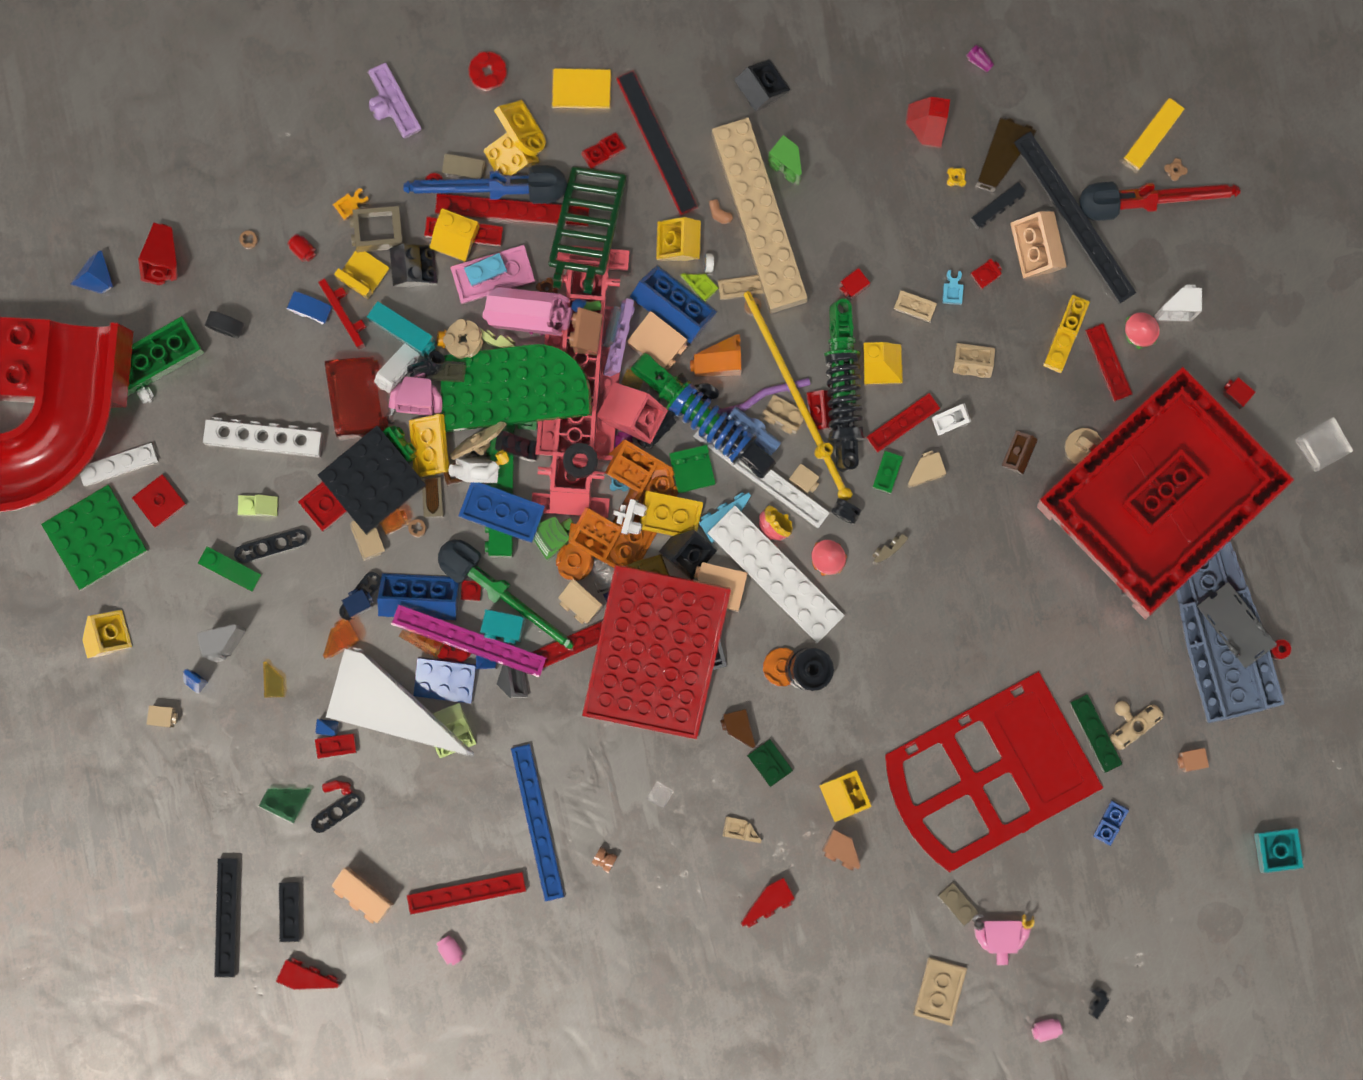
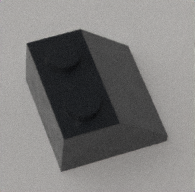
(762, 84)

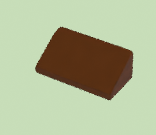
(1019, 452)

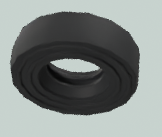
(574, 450)

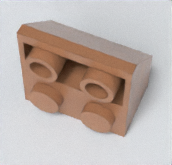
(587, 332)
(842, 848)

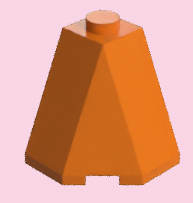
(719, 359)

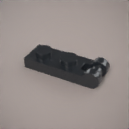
(516, 446)

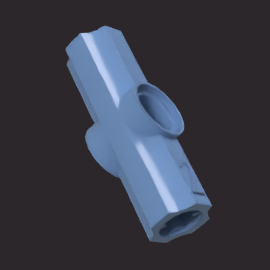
(764, 440)

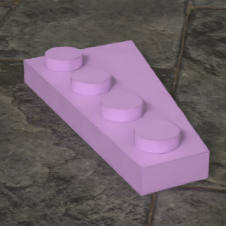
(616, 351)

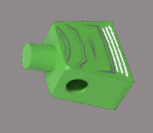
(552, 536)

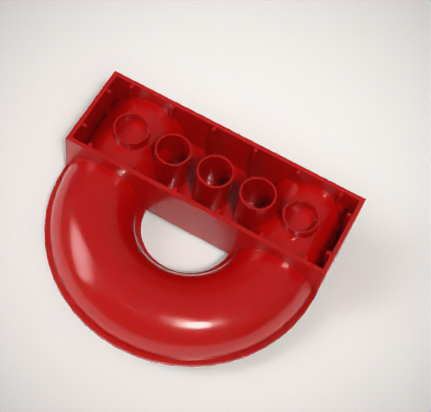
(73, 382)

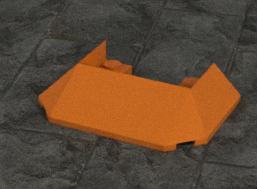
(604, 538)

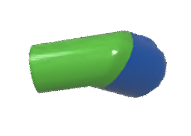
(592, 306)

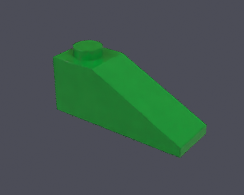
(229, 569)

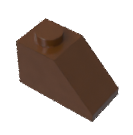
(738, 727)

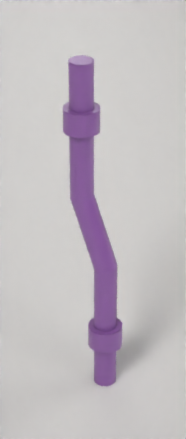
(762, 393)

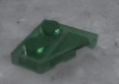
(285, 802)

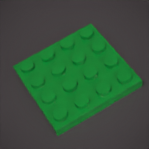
(94, 537)

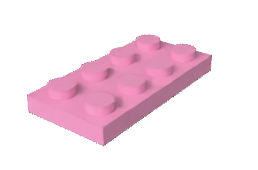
(517, 275)

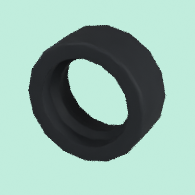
(224, 324)

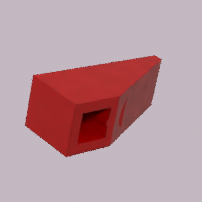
(771, 898)
(299, 977)

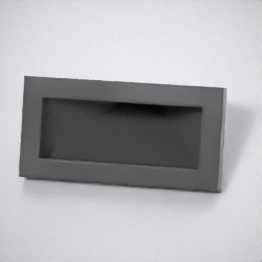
(512, 682)

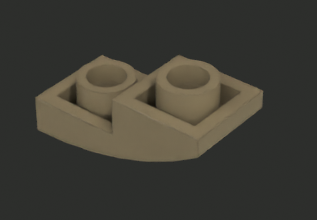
(463, 166)
(882, 554)

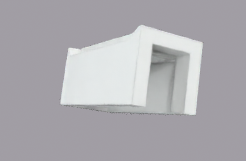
(396, 368)

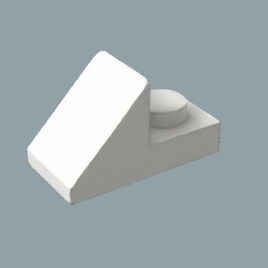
(951, 419)

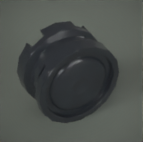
(846, 511)

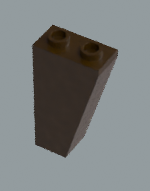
(1002, 153)

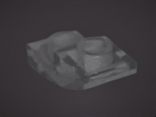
(601, 575)

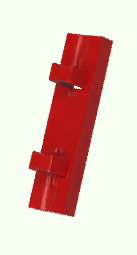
(334, 297)

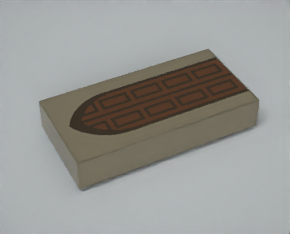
(432, 498)

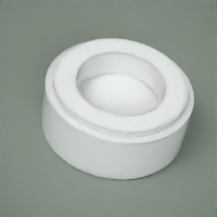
(708, 262)

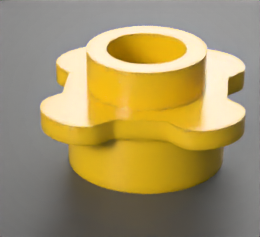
(956, 172)

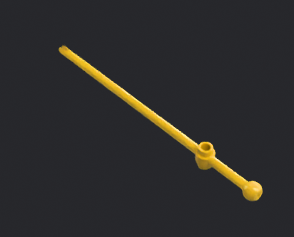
(823, 449)

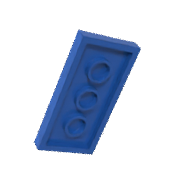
(502, 511)

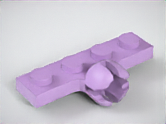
(391, 102)

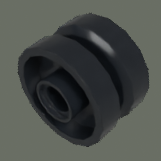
(820, 669)

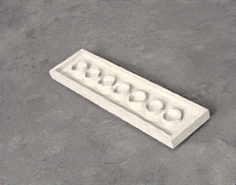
(775, 574)

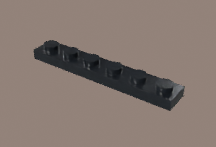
(226, 917)

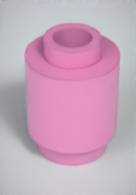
(450, 950)
(1047, 1030)

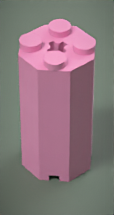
(527, 311)

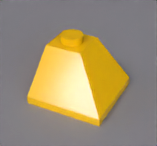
(882, 363)
(105, 634)

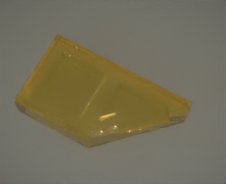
(272, 682)

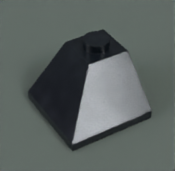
(687, 552)

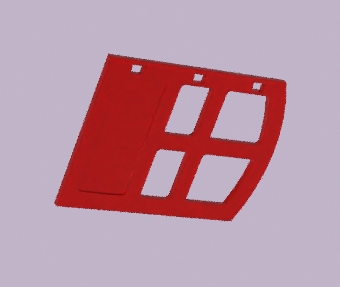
(1033, 748)

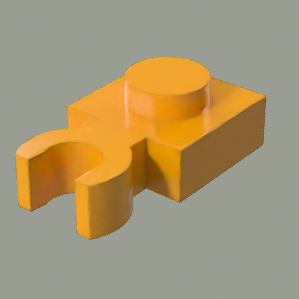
(347, 204)

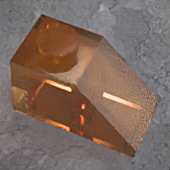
(340, 638)

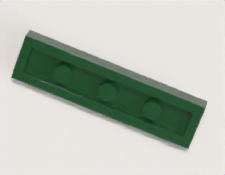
(1095, 733)

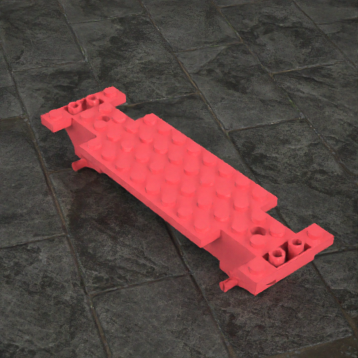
(557, 435)

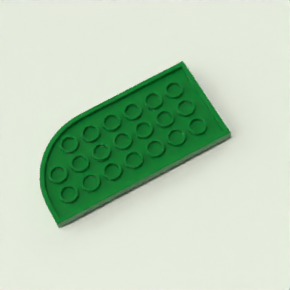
(515, 388)

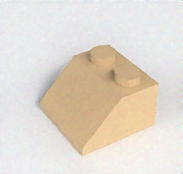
(580, 602)

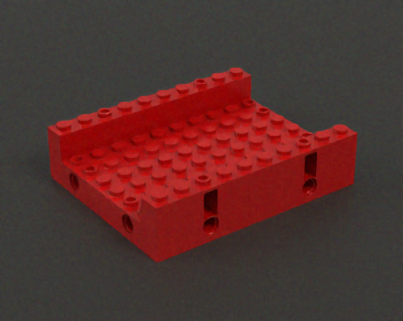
(1165, 492)

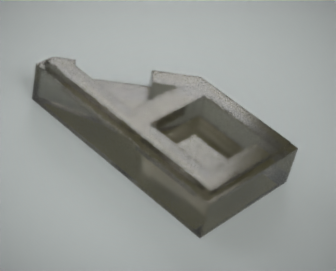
(450, 371)

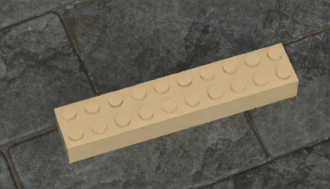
(759, 215)

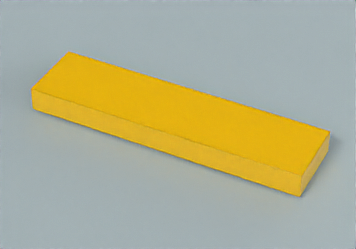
(1154, 133)

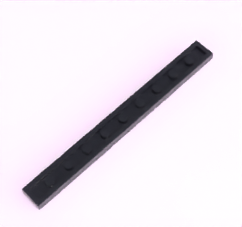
(1074, 217)

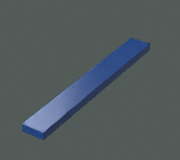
(537, 822)

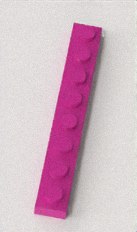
(468, 641)

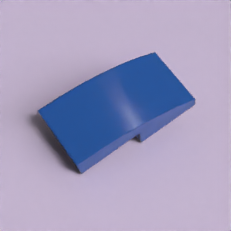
(309, 307)
(1110, 822)

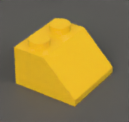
(454, 235)
(678, 239)

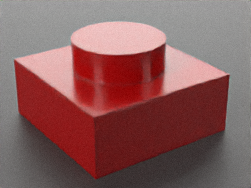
(471, 591)

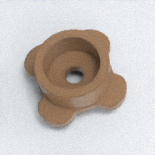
(1175, 174)

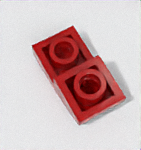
(603, 151)

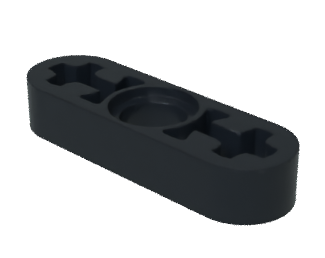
(365, 581)
(327, 825)

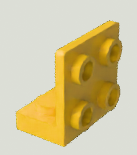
(507, 157)
(362, 273)

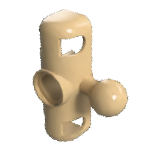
(1145, 719)

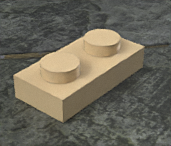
(915, 306)

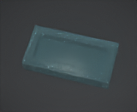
(612, 326)

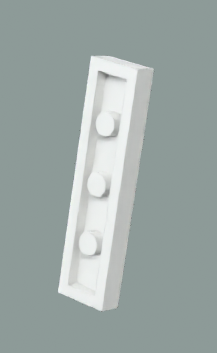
(119, 464)

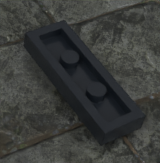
(289, 912)

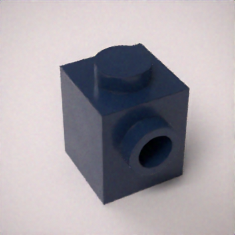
(357, 602)

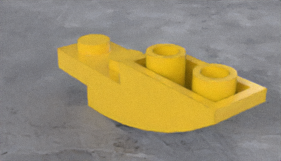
(1066, 333)

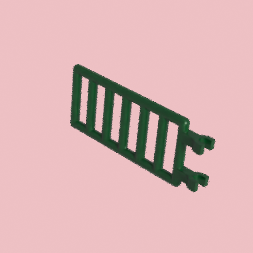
(565, 216)

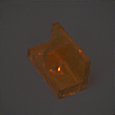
(424, 643)

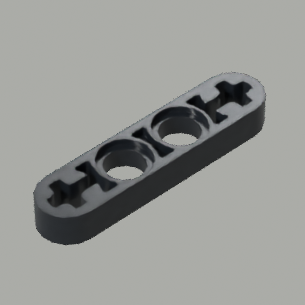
(271, 546)

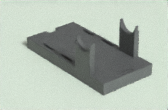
(1244, 635)

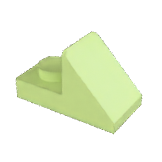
(257, 505)

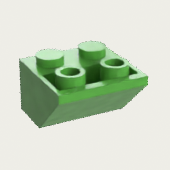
(786, 158)

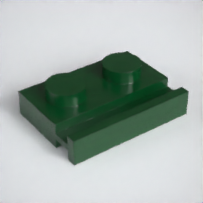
(770, 763)

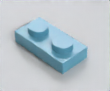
(485, 269)

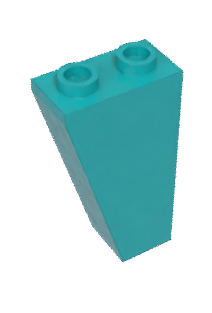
(402, 329)

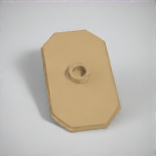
(477, 440)

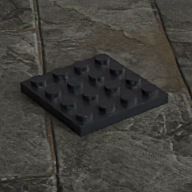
(372, 480)

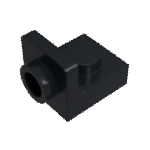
(1097, 1006)

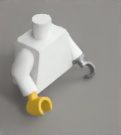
(477, 468)

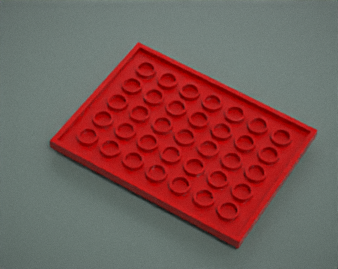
(656, 651)

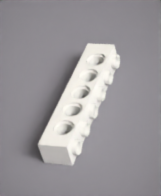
(213, 437)

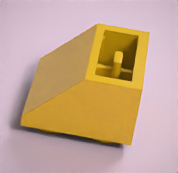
(845, 796)

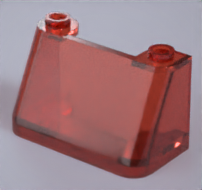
(354, 396)

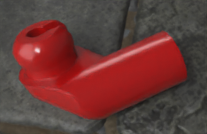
(337, 785)

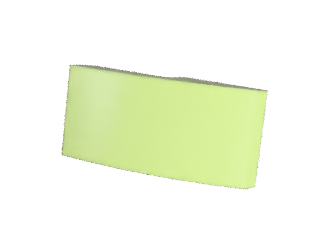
(489, 338)

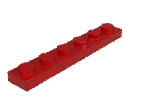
(466, 893)

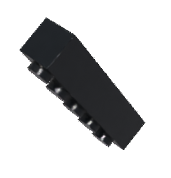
(998, 206)

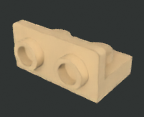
(974, 360)
(783, 414)

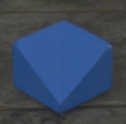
(483, 663)
(326, 727)

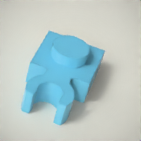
(953, 291)

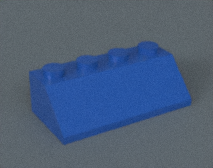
(673, 303)
(425, 594)

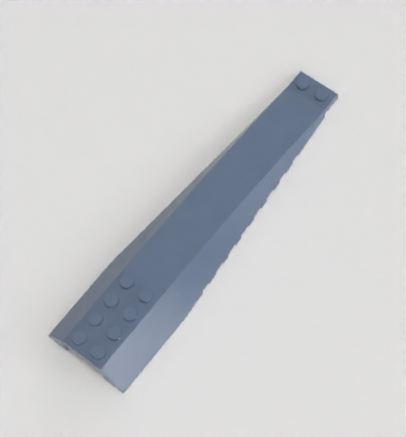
(1222, 680)

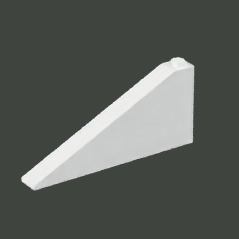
(375, 700)

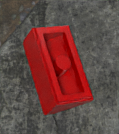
(819, 409)

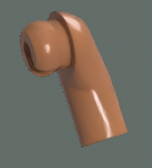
(718, 214)

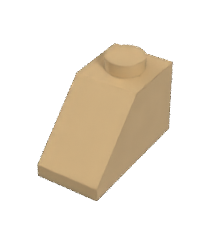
(928, 469)

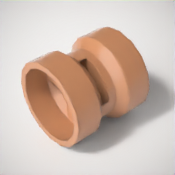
(604, 859)

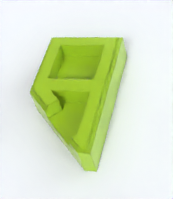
(700, 284)

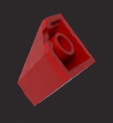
(928, 120)
(158, 256)

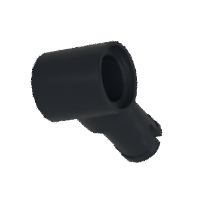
(427, 365)

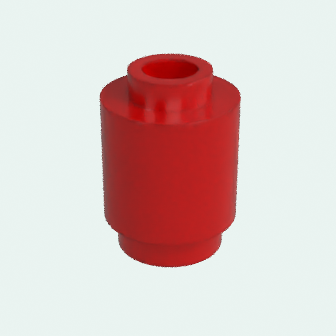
(302, 248)
(1276, 654)

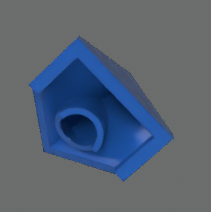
(94, 275)

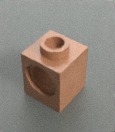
(1192, 760)

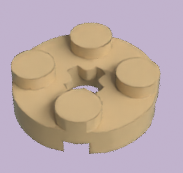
(456, 331)

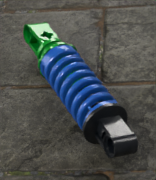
(685, 402)

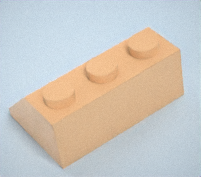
(1038, 244)
(361, 895)

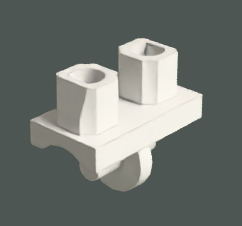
(633, 508)

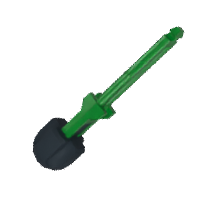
(460, 560)

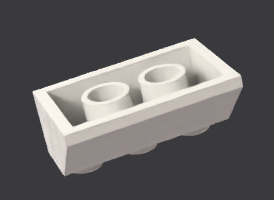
(1182, 306)

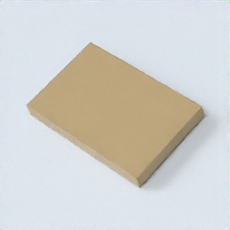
(940, 991)

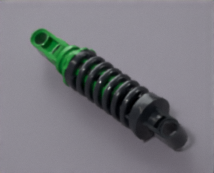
(843, 389)

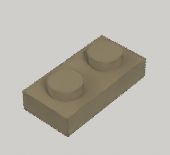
(958, 904)

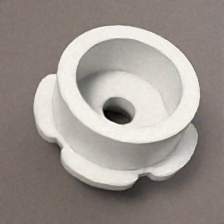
(145, 394)

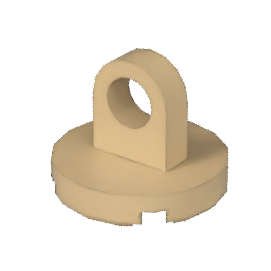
(1080, 444)

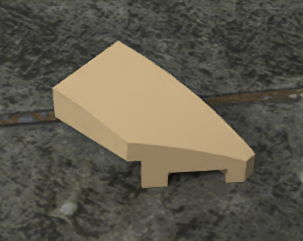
(740, 830)

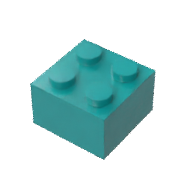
(503, 626)
(1278, 850)

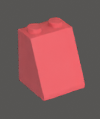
(632, 412)

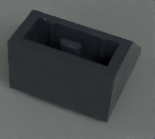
(413, 265)

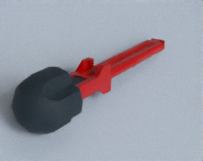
(1105, 200)

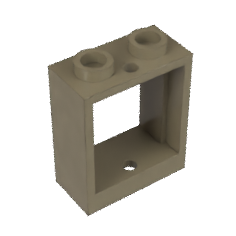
(376, 245)

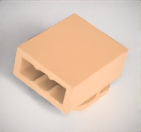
(658, 341)
(724, 577)

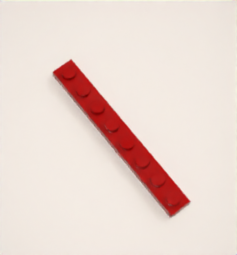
(507, 210)

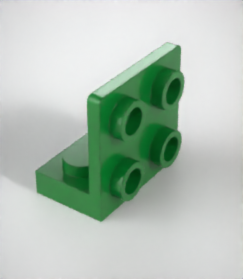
(692, 469)

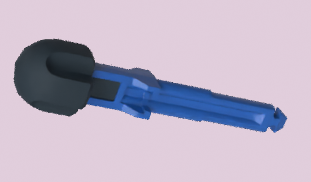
(543, 185)

